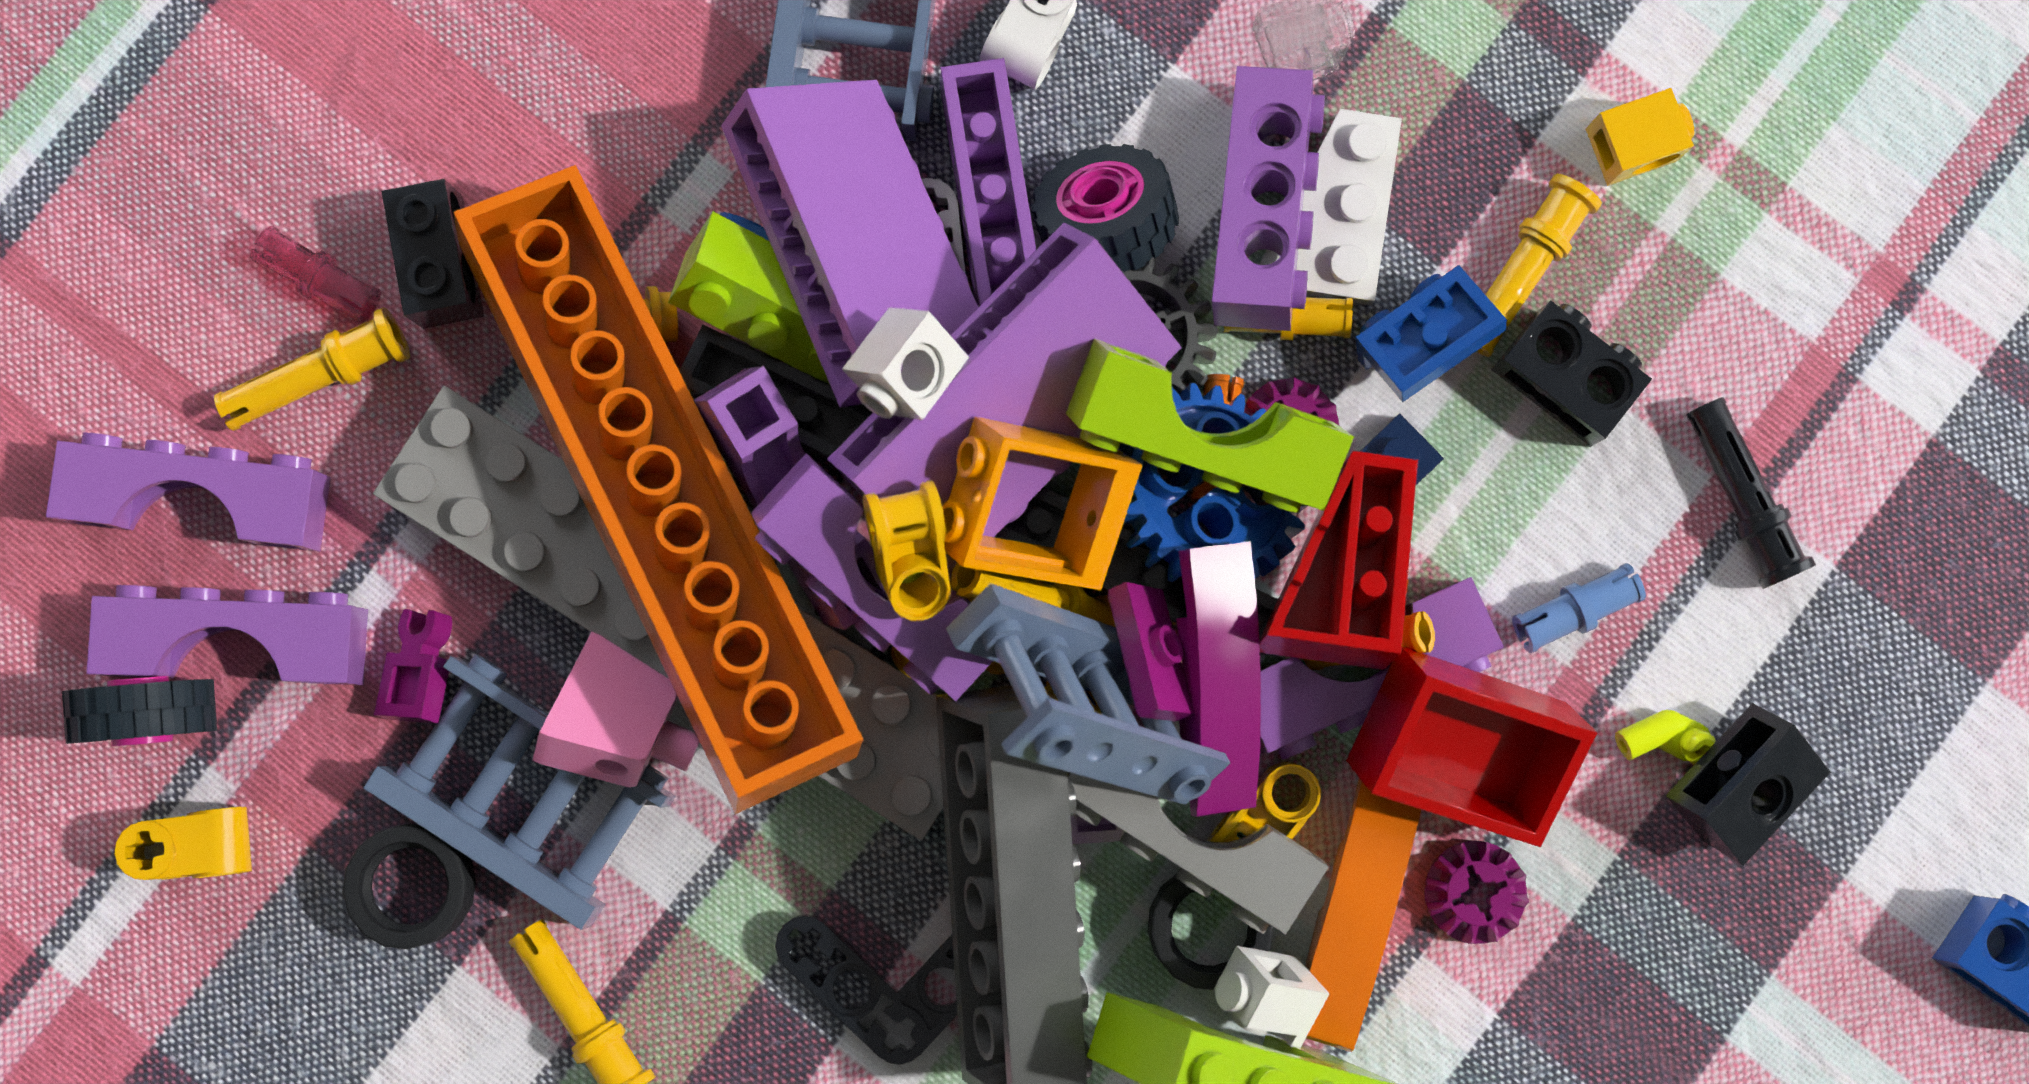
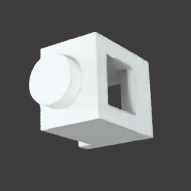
(1270, 994)

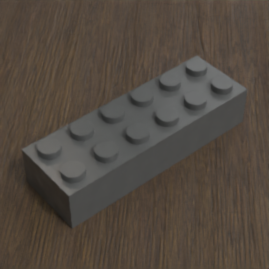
(1011, 899)

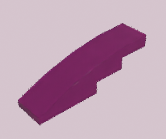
(1222, 670)

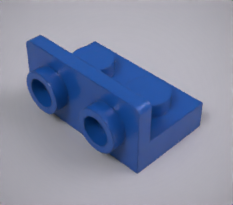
(1429, 332)

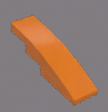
(1359, 912)

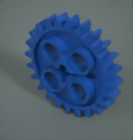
(1226, 514)

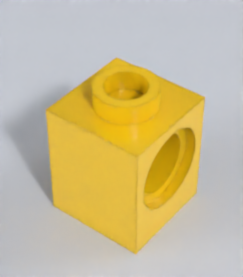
(1641, 136)

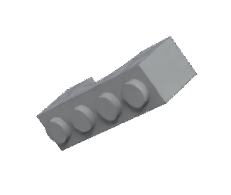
(1260, 872)

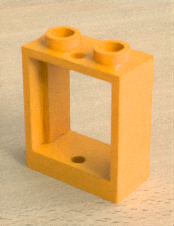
(1082, 544)

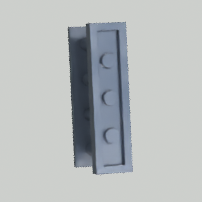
(802, 25)
(1067, 733)
(465, 820)

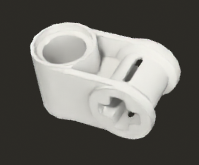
(1029, 38)

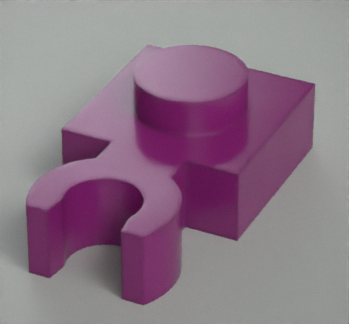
(415, 678)

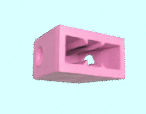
(613, 719)

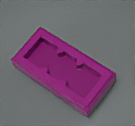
(1150, 652)

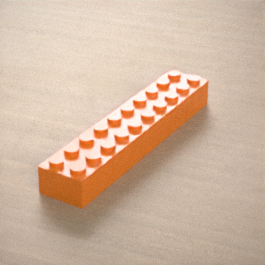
(657, 489)

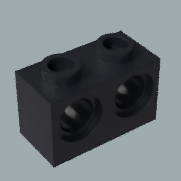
(427, 258)
(1563, 386)

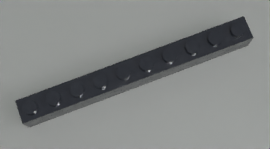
(826, 426)

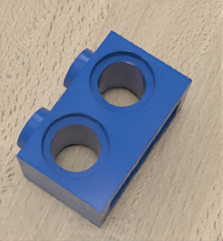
(1967, 956)

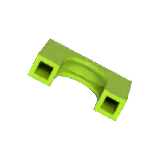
(1167, 1048)

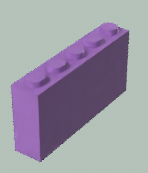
(844, 214)
(1020, 370)

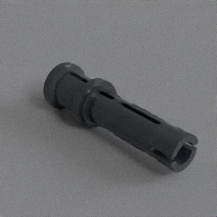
(1761, 520)

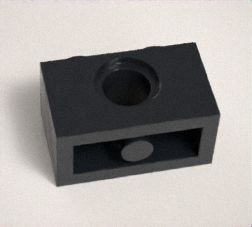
(1748, 783)

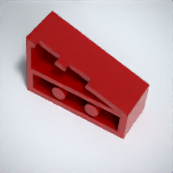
(1352, 571)

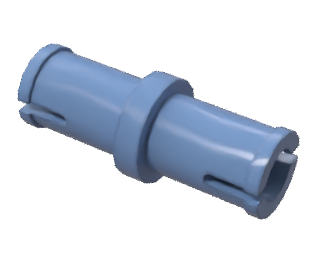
(1578, 608)

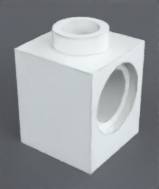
(928, 359)

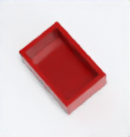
(1470, 747)

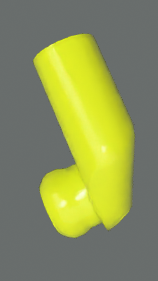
(1668, 732)

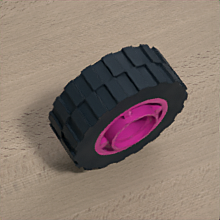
(1114, 196)
(139, 710)

